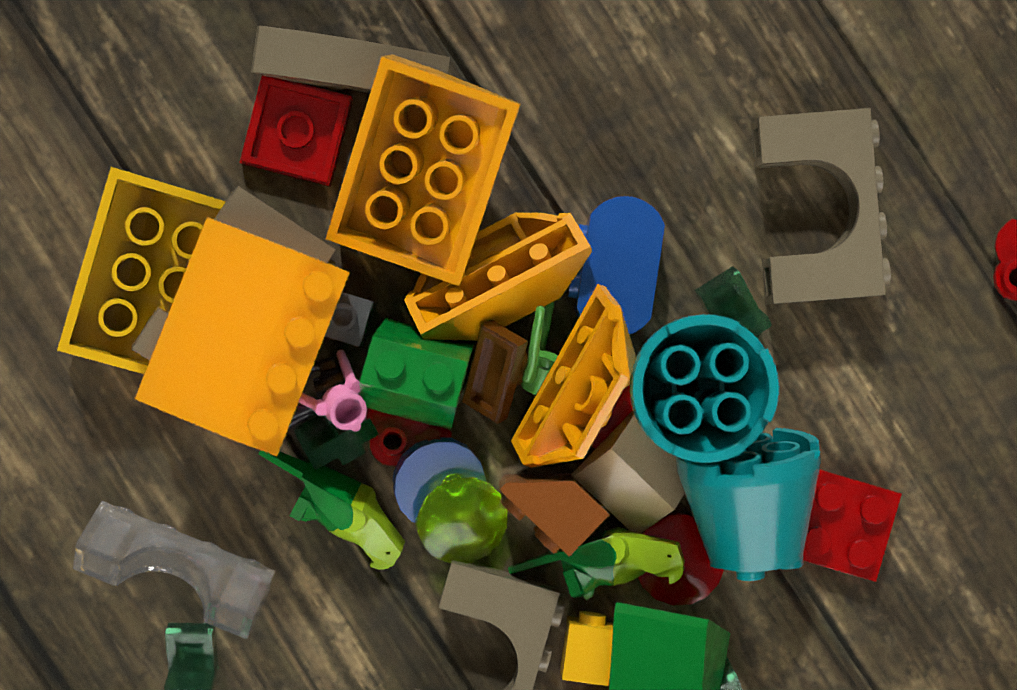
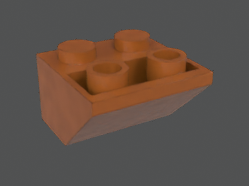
(556, 504)

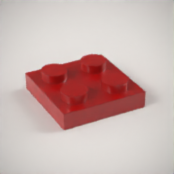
(850, 525)

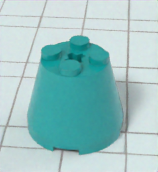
(733, 393)
(756, 504)

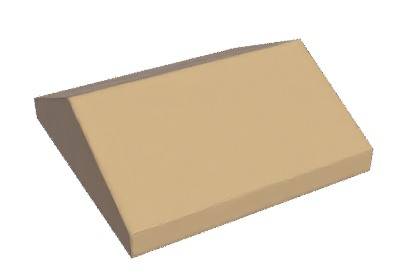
(632, 477)

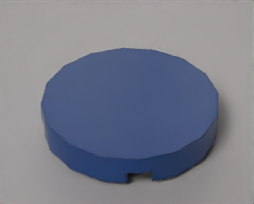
(426, 466)

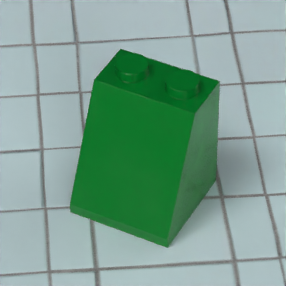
(414, 374)
(665, 651)

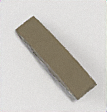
(328, 59)

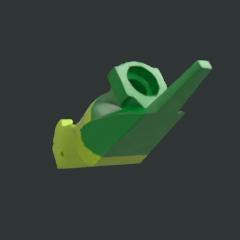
(343, 508)
(612, 560)

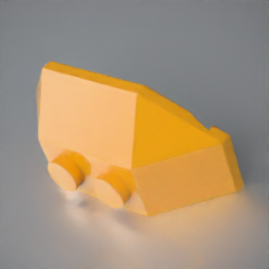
(509, 274)
(579, 386)

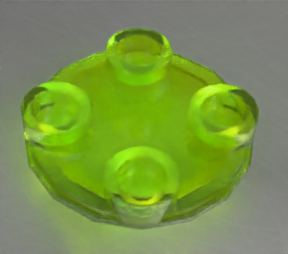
(461, 519)

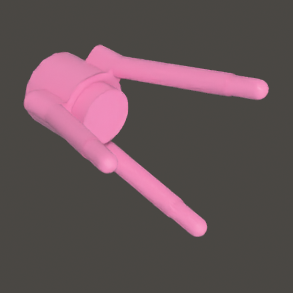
(340, 402)

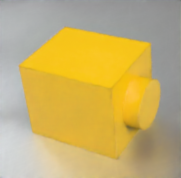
(587, 649)

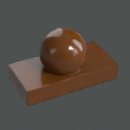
(495, 371)

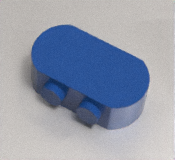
(624, 258)

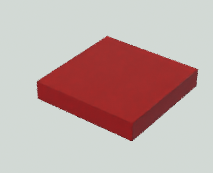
(296, 130)

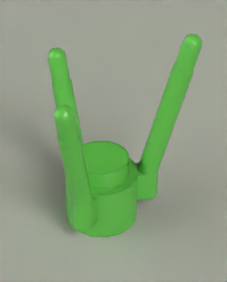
(539, 360)

